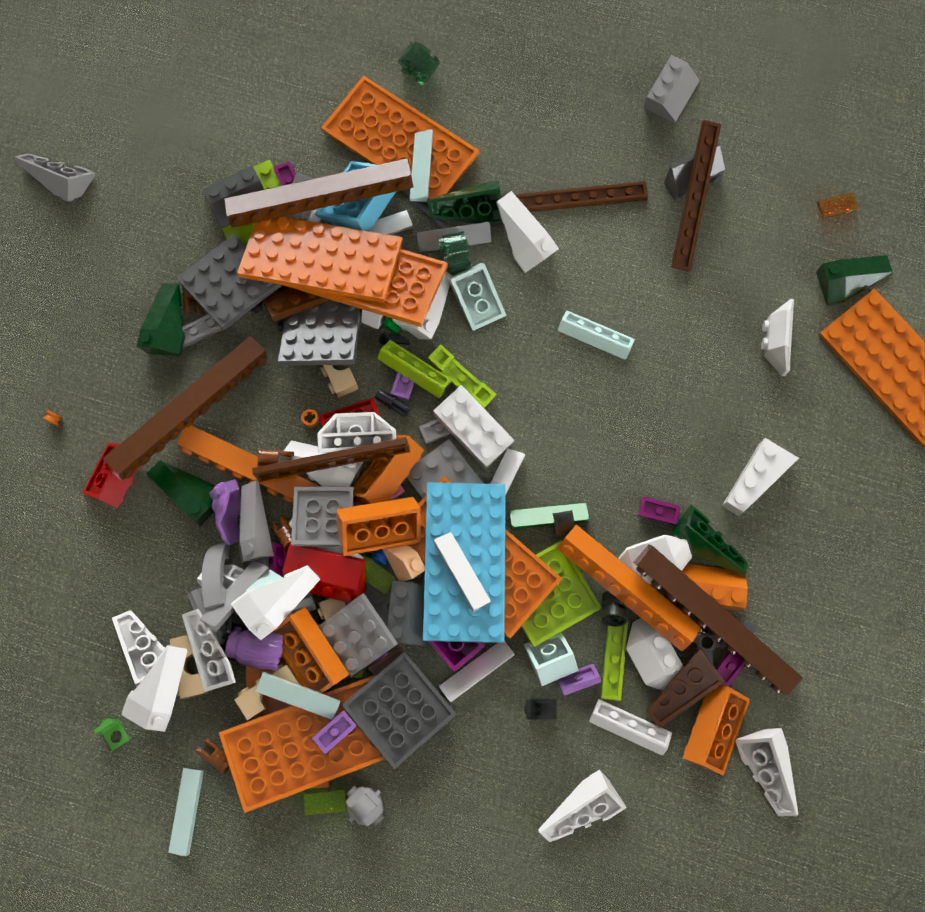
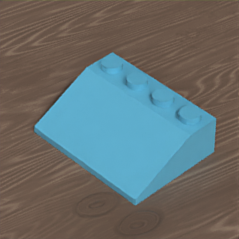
(356, 214)

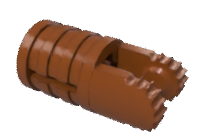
(268, 457)
(283, 534)
(216, 759)

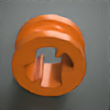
(52, 418)
(315, 421)

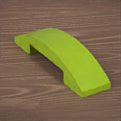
(446, 364)

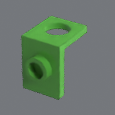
(107, 727)

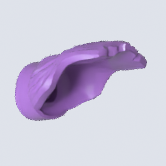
(226, 509)
(254, 652)

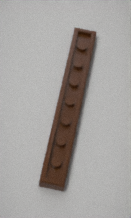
(696, 195)
(584, 196)
(331, 459)

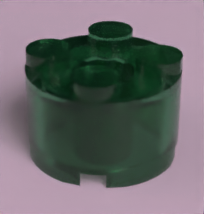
(418, 62)
(456, 251)

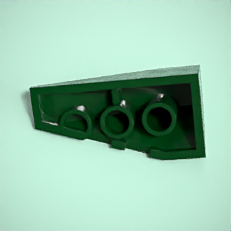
(469, 205)
(848, 277)
(162, 327)
(185, 490)
(707, 543)

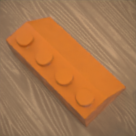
(385, 474)
(378, 525)
(721, 584)
(309, 652)
(716, 729)

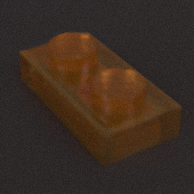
(837, 205)

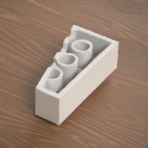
(760, 473)

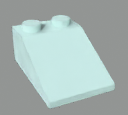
(477, 296)

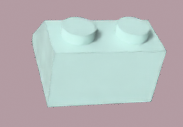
(552, 659)

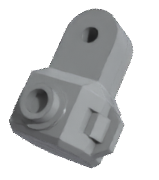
(365, 806)

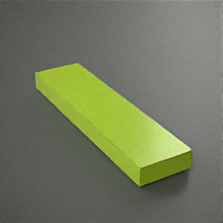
(614, 662)

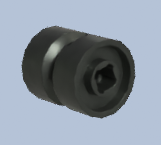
(614, 611)

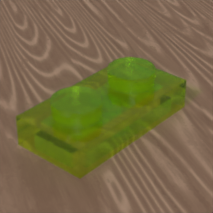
(378, 576)
(325, 802)

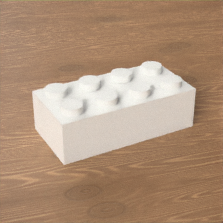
(473, 427)

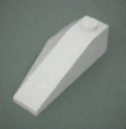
(589, 802)

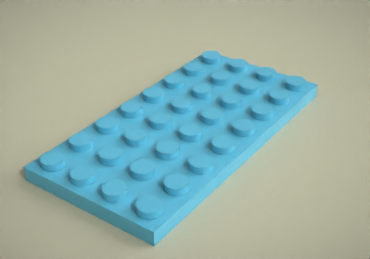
(477, 522)

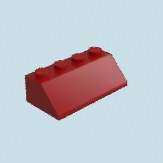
(339, 575)

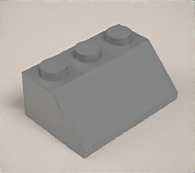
(672, 89)

